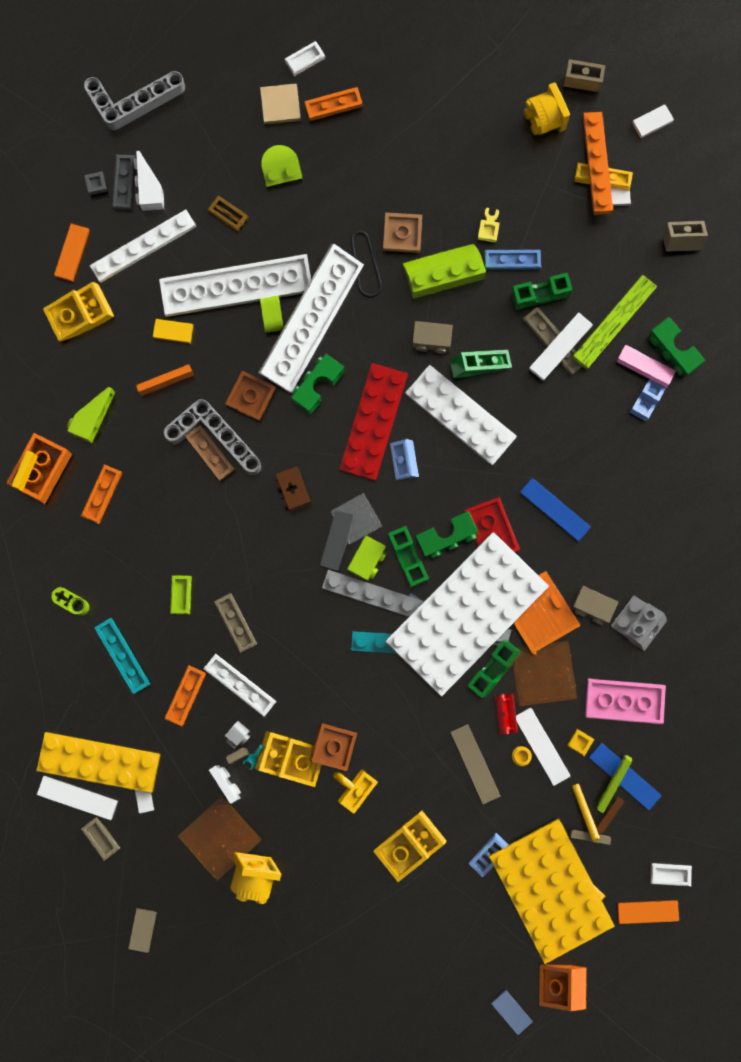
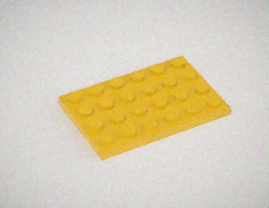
(551, 891)

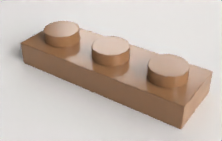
(209, 453)

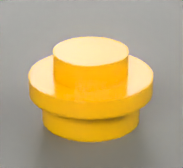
(521, 756)

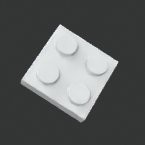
(221, 776)

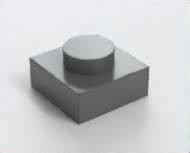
(95, 183)

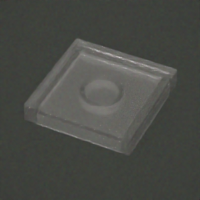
(365, 517)

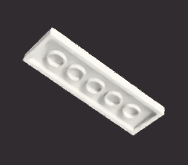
(460, 415)

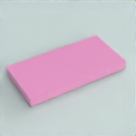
(625, 701)

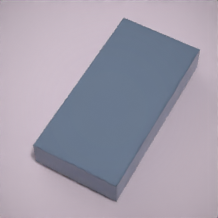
(511, 1012)

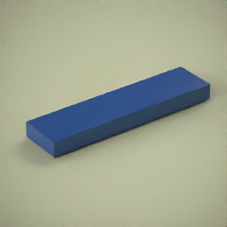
(555, 509)
(631, 782)

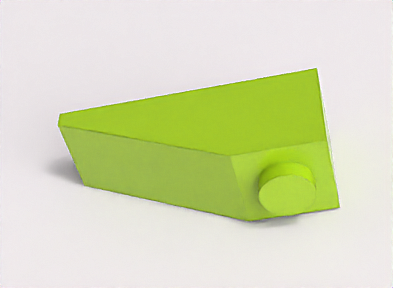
(89, 418)

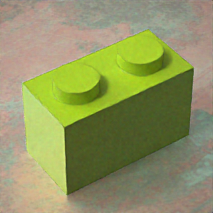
(367, 558)

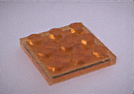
(545, 675)
(218, 836)

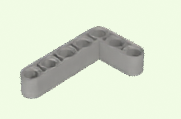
(134, 100)
(218, 432)

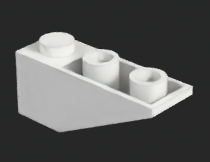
(150, 191)

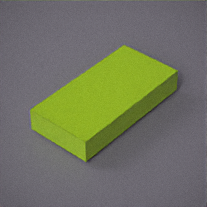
(181, 595)

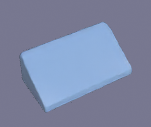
(404, 459)

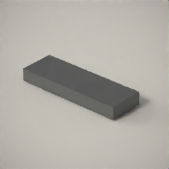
(123, 182)
(337, 540)

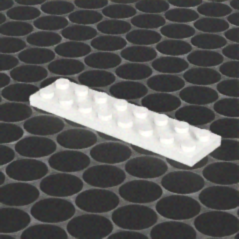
(235, 285)
(311, 318)

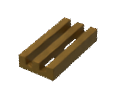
(215, 205)

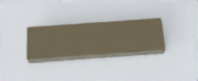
(547, 333)
(475, 764)

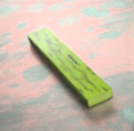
(614, 322)

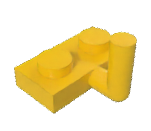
(356, 790)

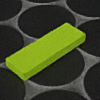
(614, 783)

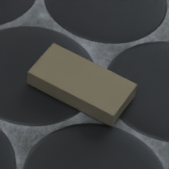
(238, 755)
(586, 836)
(100, 838)
(142, 930)

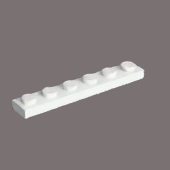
(143, 246)

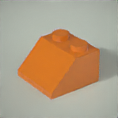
(562, 987)

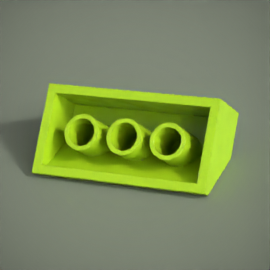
(444, 270)

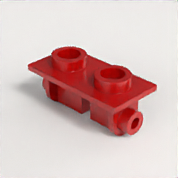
(506, 714)

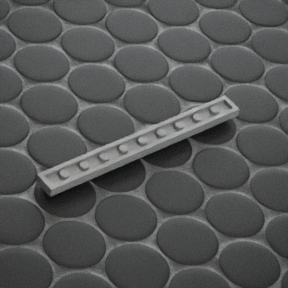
(379, 596)

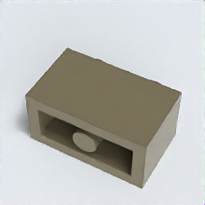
(584, 75)
(685, 236)
(432, 337)
(594, 605)

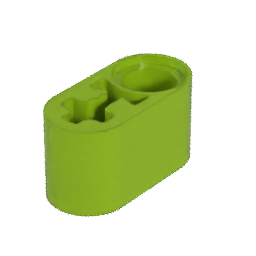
(271, 314)
(73, 600)

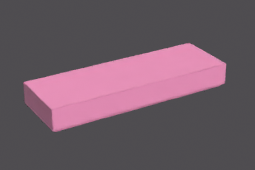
(646, 366)

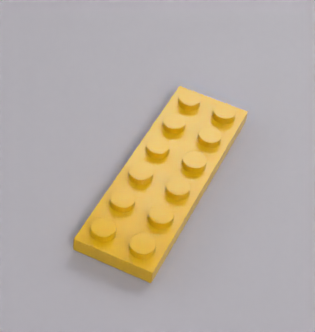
(98, 762)

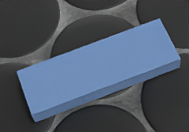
(512, 259)

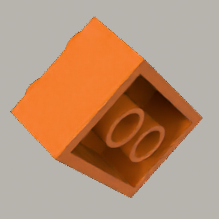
(46, 470)

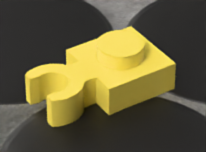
(488, 228)

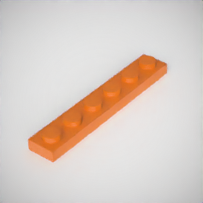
(597, 163)

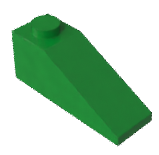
(477, 363)

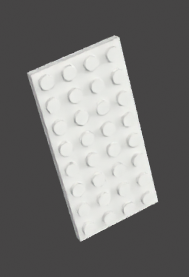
(467, 614)

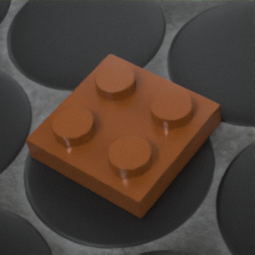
(250, 396)
(333, 747)

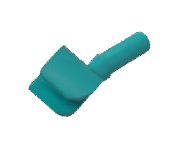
(252, 758)

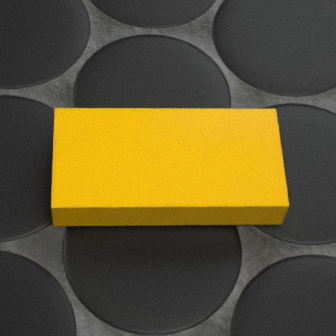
(173, 331)
(24, 470)

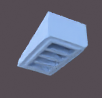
(484, 850)

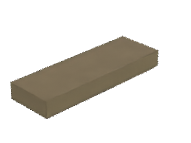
(235, 623)

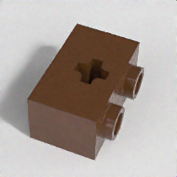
(292, 478)

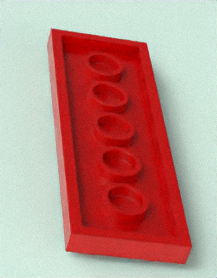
(373, 422)

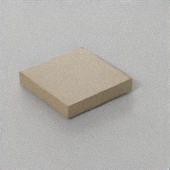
(280, 104)

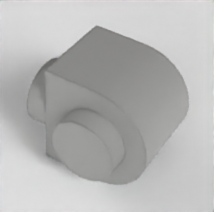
(237, 735)

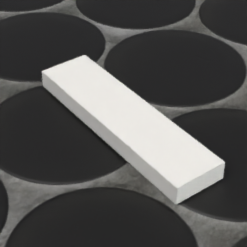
(560, 346)
(239, 685)
(542, 746)
(77, 797)

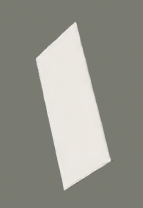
(144, 801)

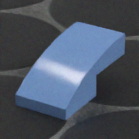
(647, 400)

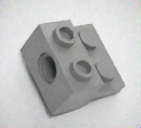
(639, 622)

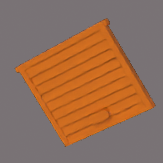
(546, 618)

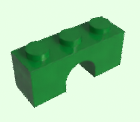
(553, 289)
(683, 361)
(326, 370)
(463, 530)
(407, 557)
(495, 669)

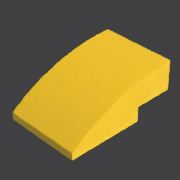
(78, 312)
(288, 759)
(410, 846)

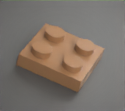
(402, 232)

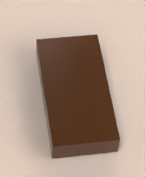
(609, 814)

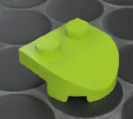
(280, 165)

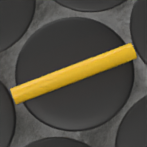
(585, 812)

